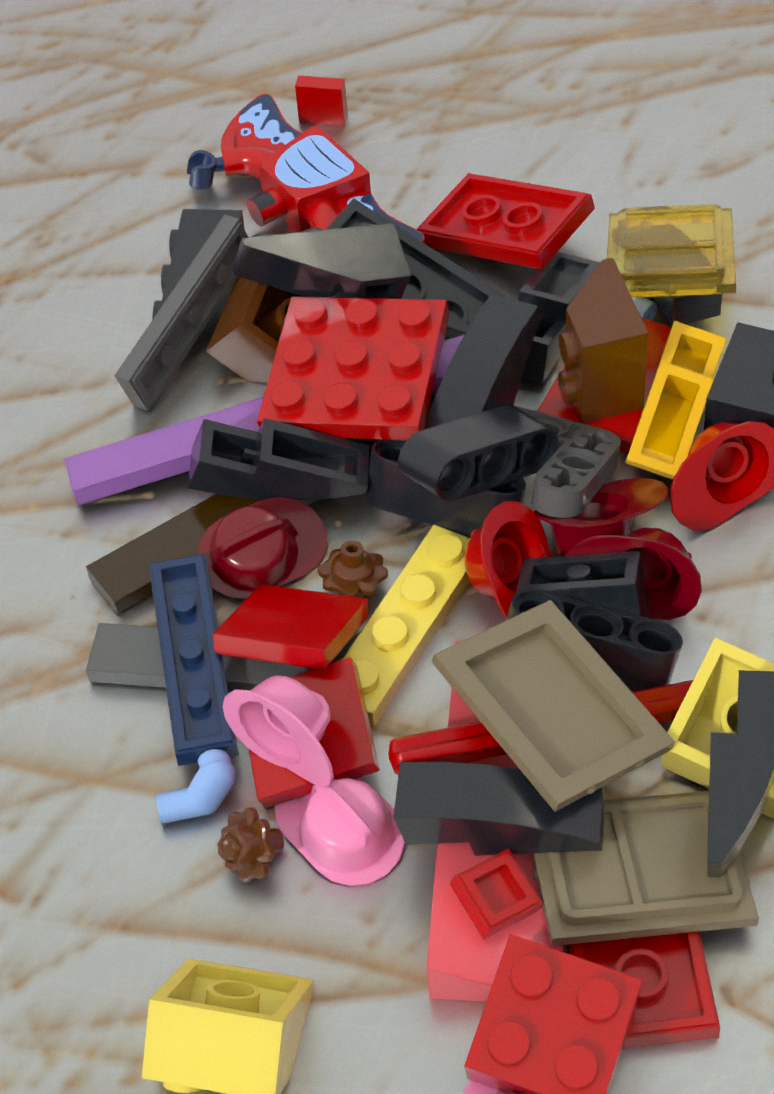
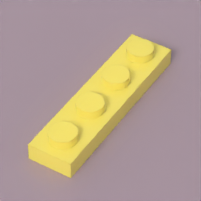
(409, 617)

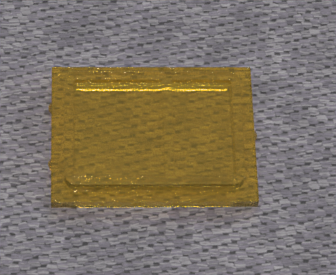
(674, 249)

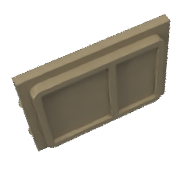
(553, 704)
(644, 878)

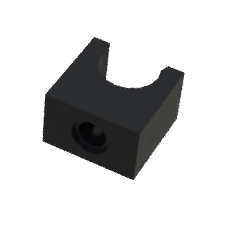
(744, 379)

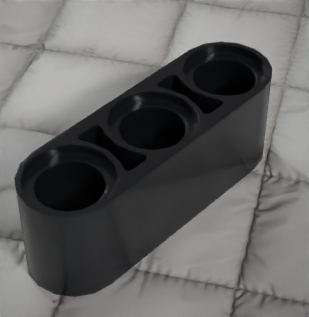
(477, 452)
(401, 496)
(633, 646)

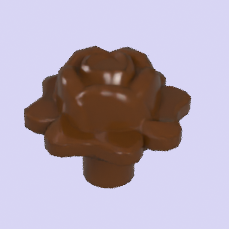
(352, 571)
(249, 844)

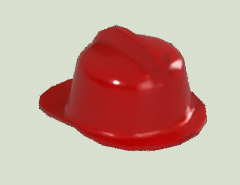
(723, 473)
(499, 548)

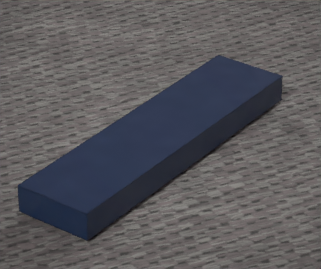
(191, 668)

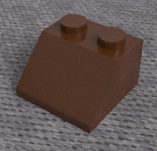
(250, 329)
(603, 348)

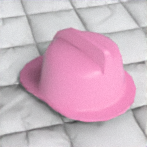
(283, 726)
(343, 831)

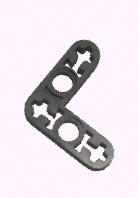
(576, 470)

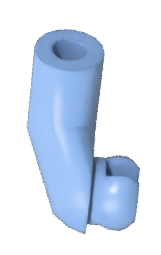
(205, 791)

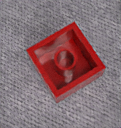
(551, 1023)

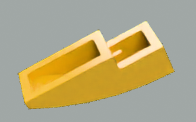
(675, 400)

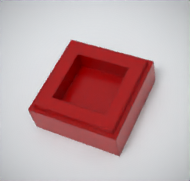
(321, 100)
(496, 893)

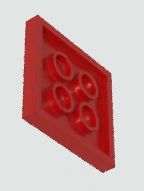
(356, 366)

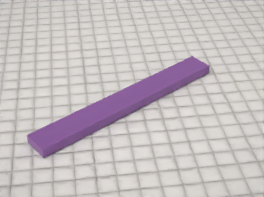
(169, 449)

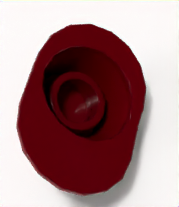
(608, 512)
(263, 545)
(668, 568)

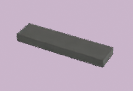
(182, 316)
(134, 658)

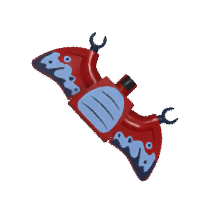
(301, 174)

